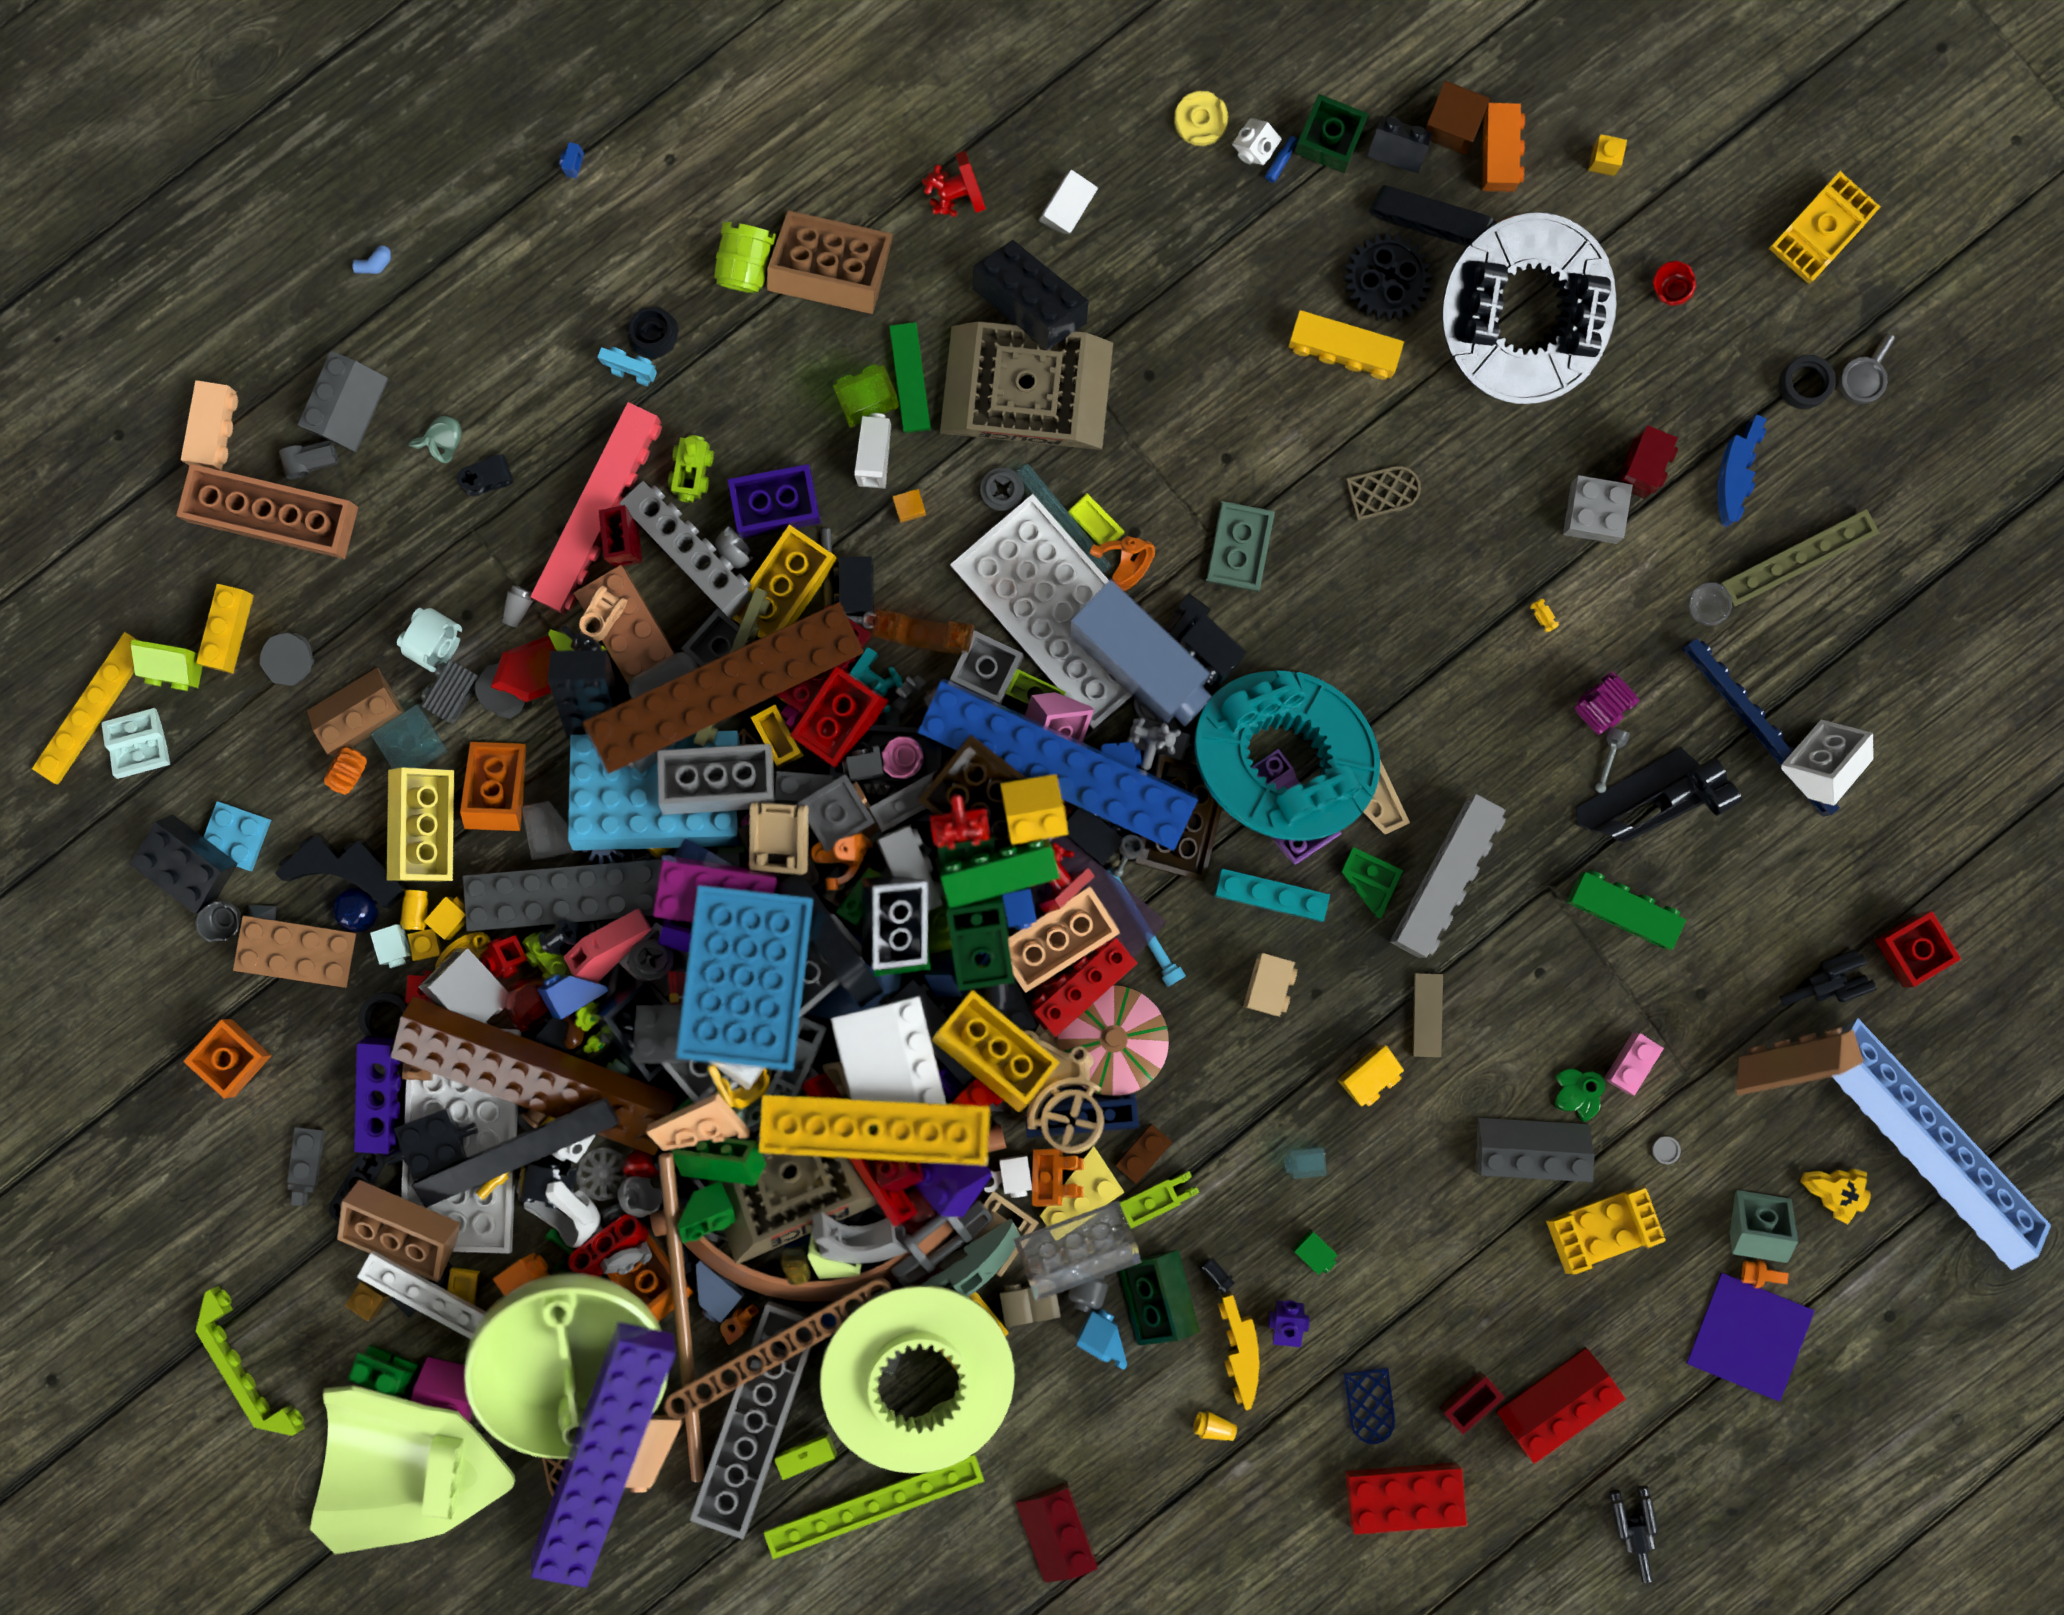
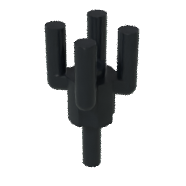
(1833, 982)
(1637, 1528)

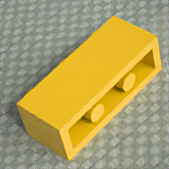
(225, 628)

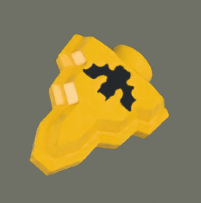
(1839, 1191)

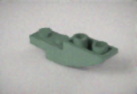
(982, 1262)

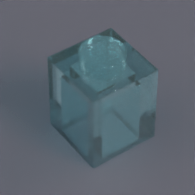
(1306, 1162)

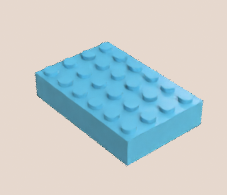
(624, 806)

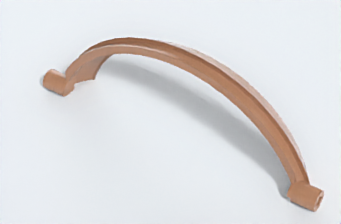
(814, 1290)

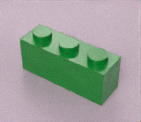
(721, 1161)

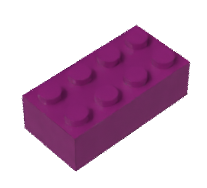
(681, 877)

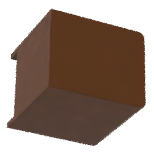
(1456, 117)

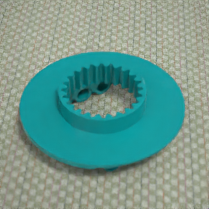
(1309, 707)

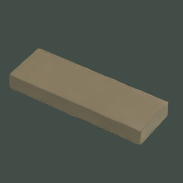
(1427, 1015)

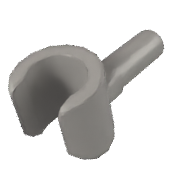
(865, 620)

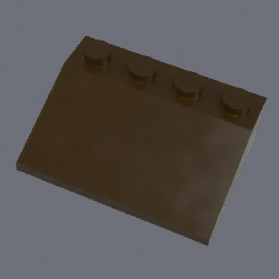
(975, 776)
(1197, 840)

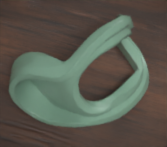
(442, 432)

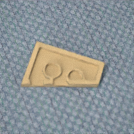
(1385, 807)

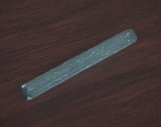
(1060, 514)

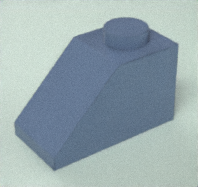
(716, 1293)

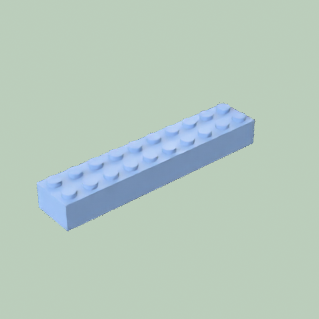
(1943, 1152)

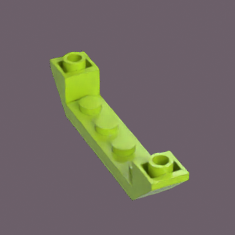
(214, 1306)

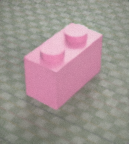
(1633, 1063)

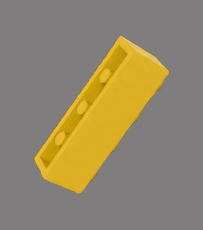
(1346, 345)

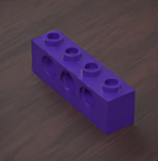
(368, 1136)

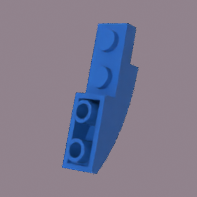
(1734, 478)

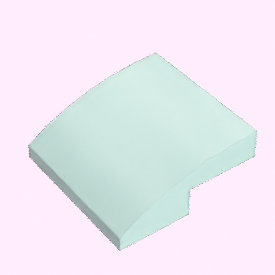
(135, 743)

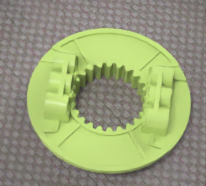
(951, 1427)

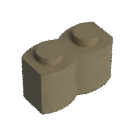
(1021, 1308)

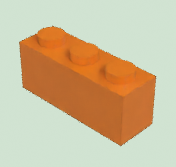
(1502, 147)

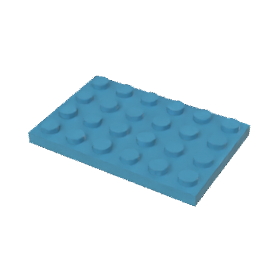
(745, 978)

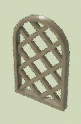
(1390, 490)

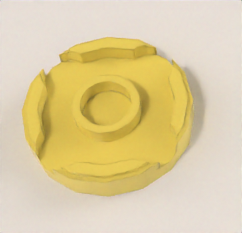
(1201, 118)

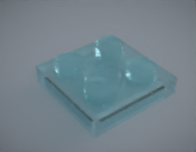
(409, 740)

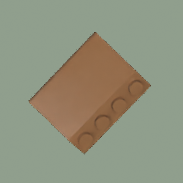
(829, 262)

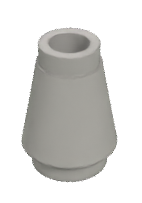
(516, 605)

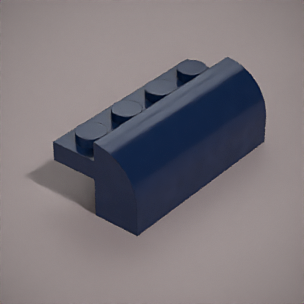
(1118, 1114)

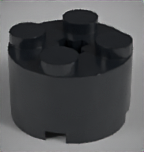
(538, 1174)

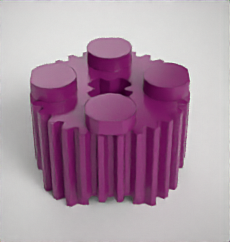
(1606, 703)

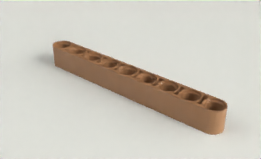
(765, 1352)

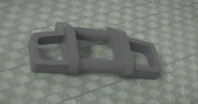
(919, 1264)

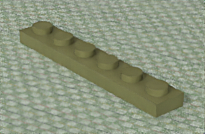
(1800, 557)
(747, 631)

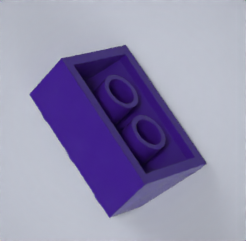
(952, 1186)

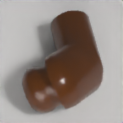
(574, 1034)

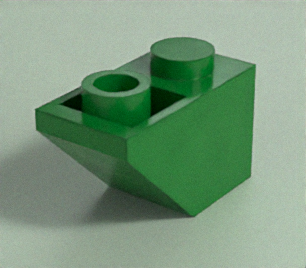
(706, 1212)

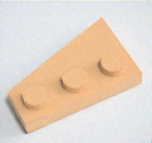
(698, 1122)

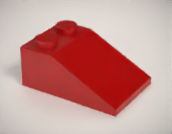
(838, 716)

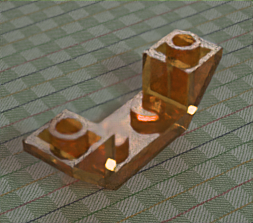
(923, 634)

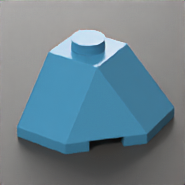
(1101, 1337)

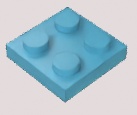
(237, 833)

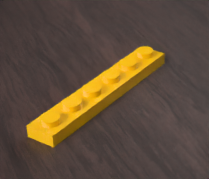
(87, 712)

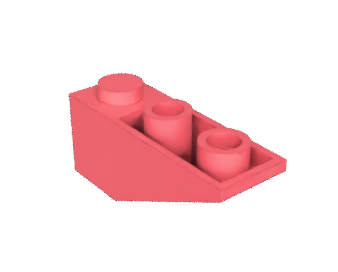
(606, 947)

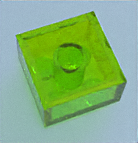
(866, 394)

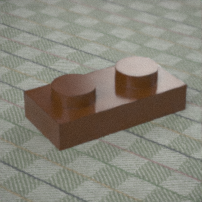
(1143, 1153)

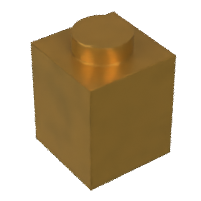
(367, 1301)

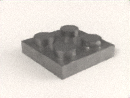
(836, 812)

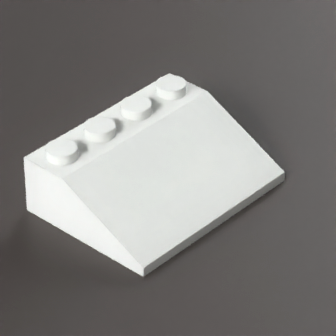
(888, 1054)

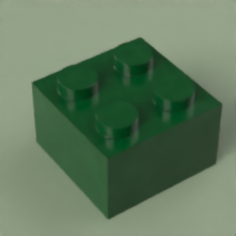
(1331, 133)

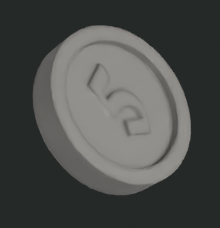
(1666, 1150)

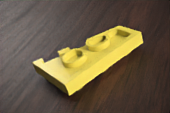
(1098, 1190)

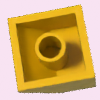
(1034, 809)
(1371, 1075)

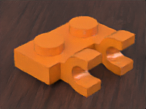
(1047, 1177)

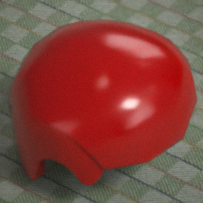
(1674, 283)

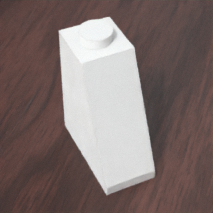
(873, 451)

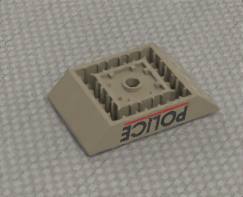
(1060, 408)
(783, 1208)

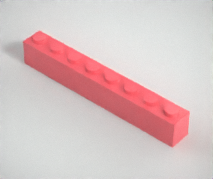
(605, 489)

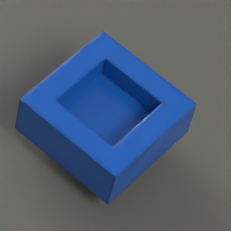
(571, 160)

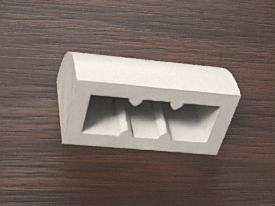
(1068, 203)

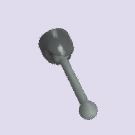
(1616, 739)
(1130, 849)

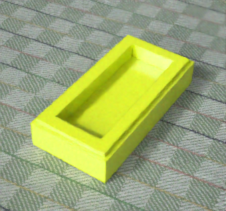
(1095, 521)

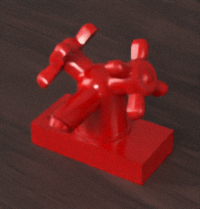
(954, 187)
(959, 825)
(1067, 885)

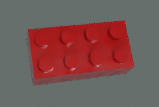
(1406, 1498)

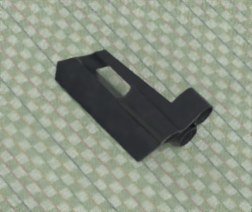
(1671, 783)

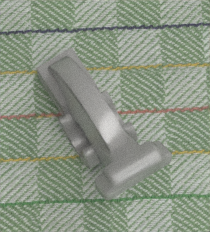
(624, 1260)

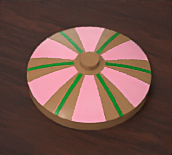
(1125, 1039)

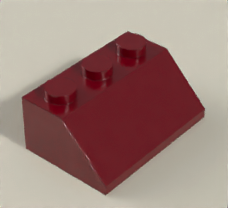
(1057, 1534)

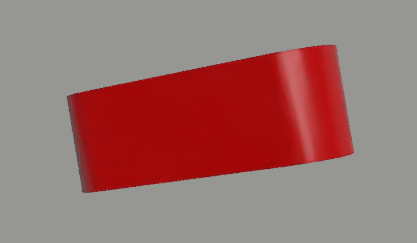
(595, 1248)

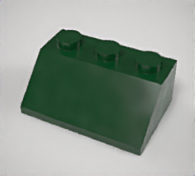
(1159, 1299)

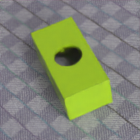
(1023, 682)
(794, 1461)

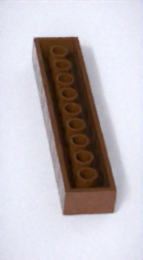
(722, 688)
(526, 1071)

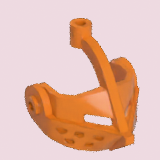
(1128, 571)
(846, 851)

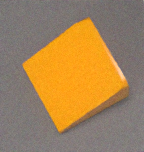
(909, 505)

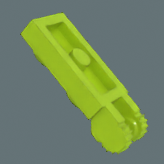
(1156, 1200)

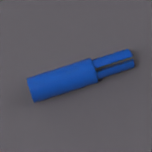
(1281, 160)

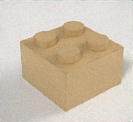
(1270, 984)

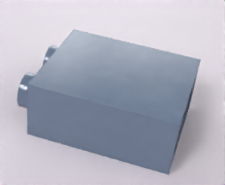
(1141, 656)

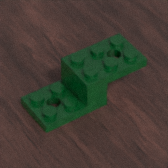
(978, 928)

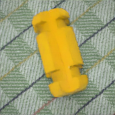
(1544, 615)

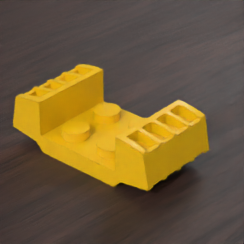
(1824, 227)
(1605, 1229)

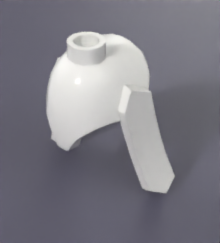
(582, 1219)

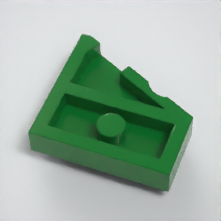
(1371, 879)

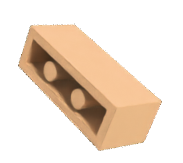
(209, 425)

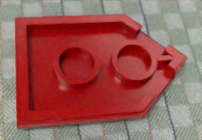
(525, 670)

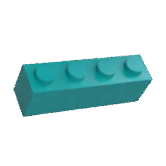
(1272, 895)

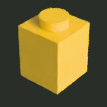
(1607, 155)
(447, 917)

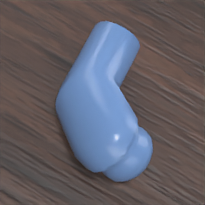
(375, 263)

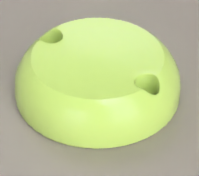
(541, 1357)

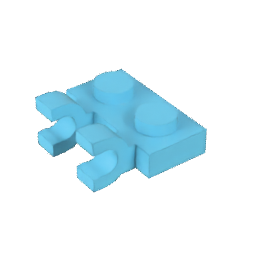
(621, 363)

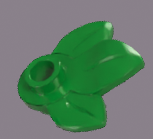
(1575, 1094)

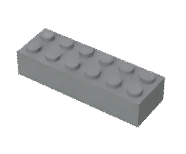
(1447, 876)

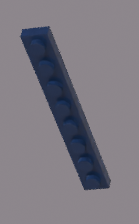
(1749, 713)

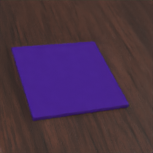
(1750, 1337)

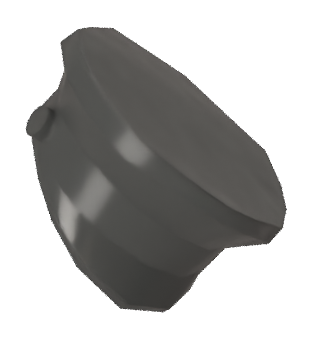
(286, 658)
(496, 701)

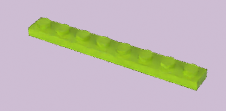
(872, 1507)

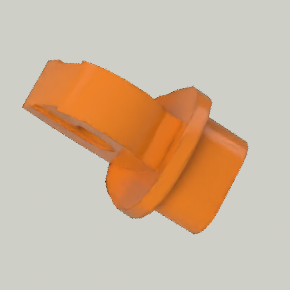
(1757, 1274)
(741, 1320)

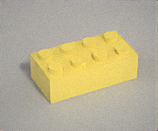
(420, 825)

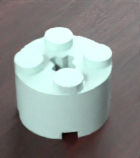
(429, 638)

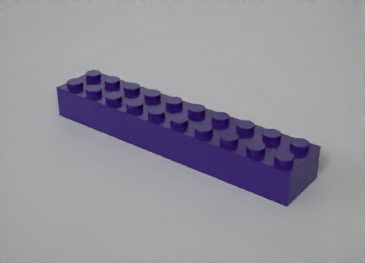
(602, 1454)

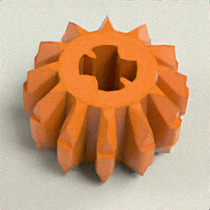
(345, 770)

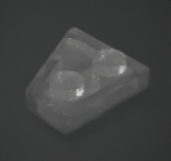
(546, 831)

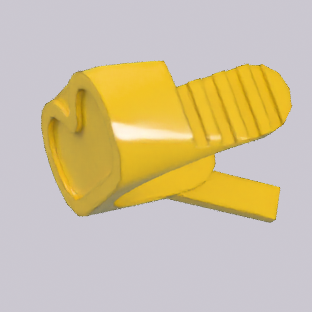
(740, 1097)

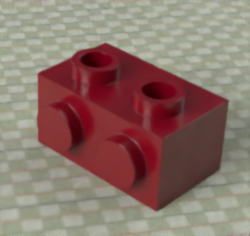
(897, 1174)

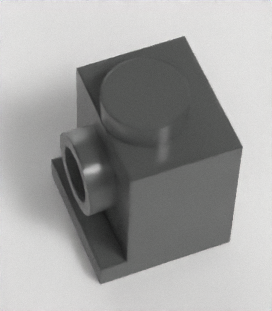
(863, 764)

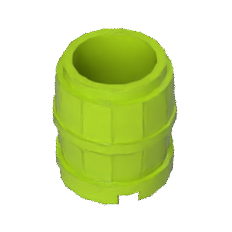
(743, 257)

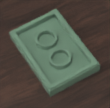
(1240, 546)

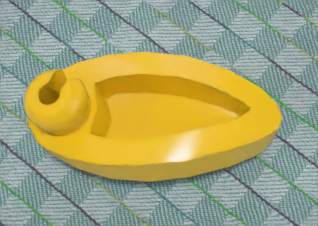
(475, 942)

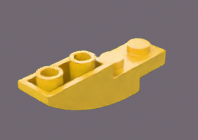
(1244, 1360)

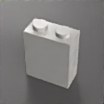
(465, 987)

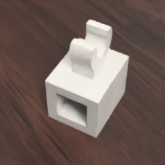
(1014, 1175)

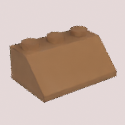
(354, 712)

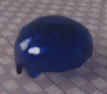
(355, 910)

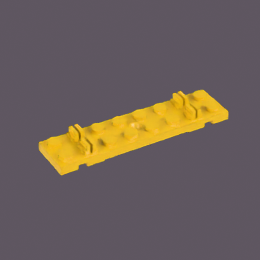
(905, 1129)

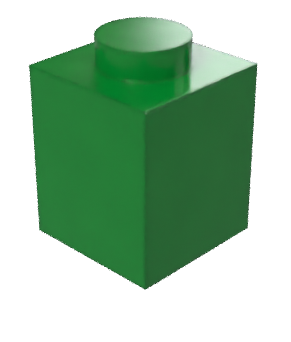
(1315, 1253)

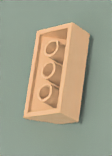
(1060, 938)

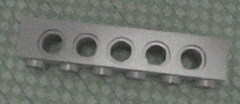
(730, 597)

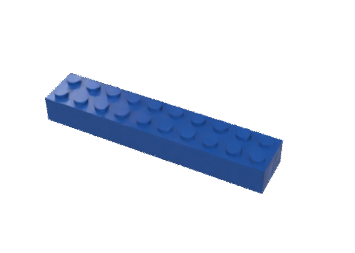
(1083, 772)

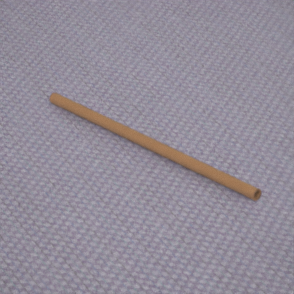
(681, 1310)

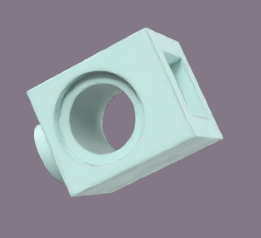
(391, 946)

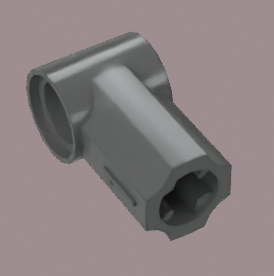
(300, 460)

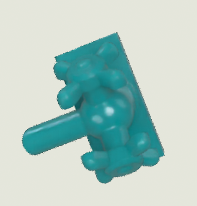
(867, 676)

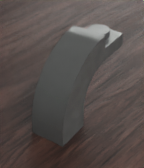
(807, 1046)

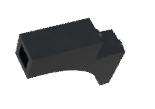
(357, 864)

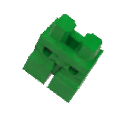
(378, 1374)

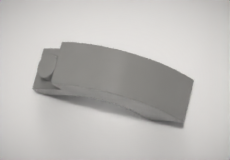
(858, 1243)

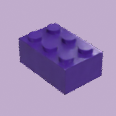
(774, 501)

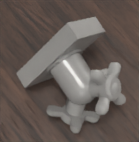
(1157, 740)

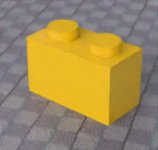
(775, 731)

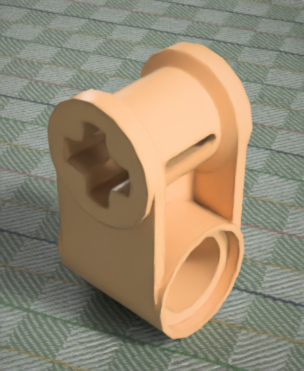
(602, 612)

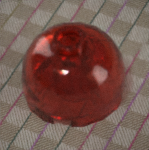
(525, 1003)

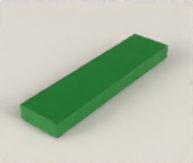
(910, 377)

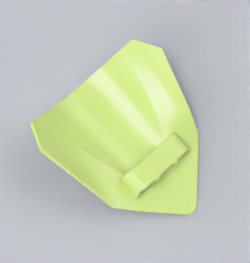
(399, 1471)

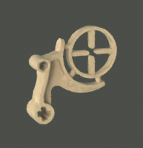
(1071, 1071)

